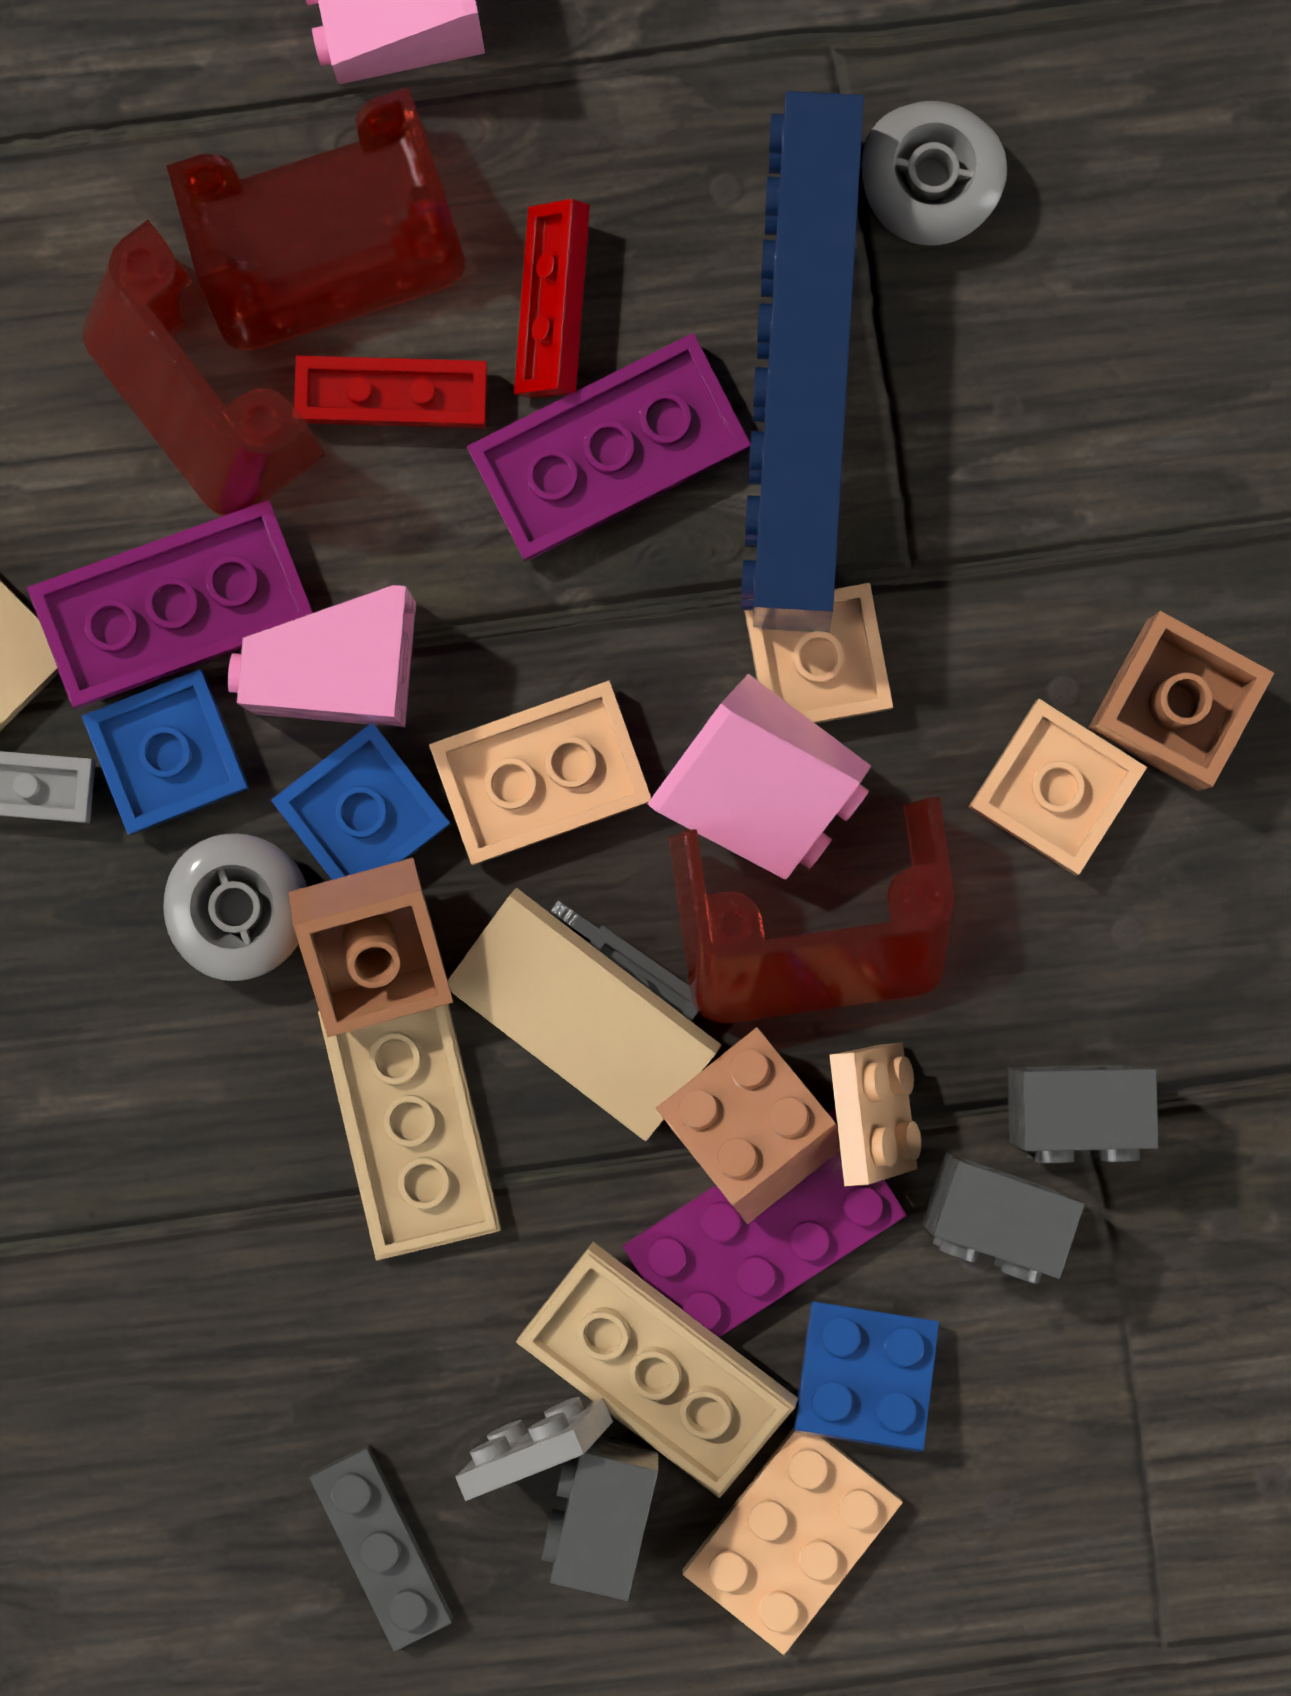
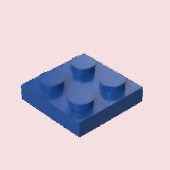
(165, 752)
(361, 807)
(866, 1377)

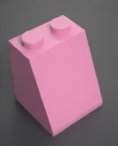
(394, 35)
(333, 663)
(763, 781)

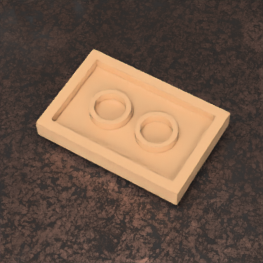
(540, 773)
(792, 1537)

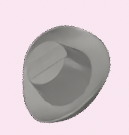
(932, 172)
(232, 906)

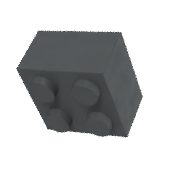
(1083, 1109)
(1003, 1217)
(604, 1519)

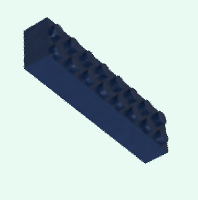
(807, 349)

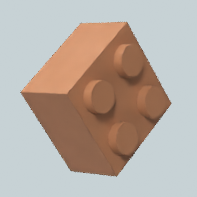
(1180, 701)
(369, 947)
(752, 1125)

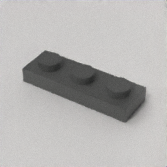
(381, 1548)

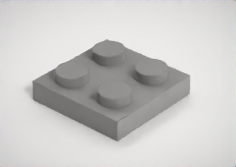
(521, 1451)

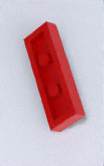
(552, 299)
(391, 391)

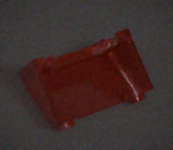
(321, 232)
(225, 453)

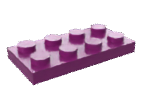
(609, 447)
(168, 604)
(731, 1269)

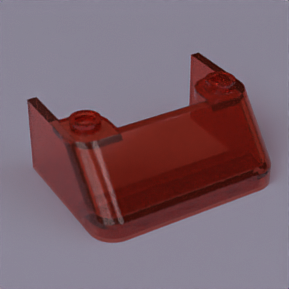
(746, 978)

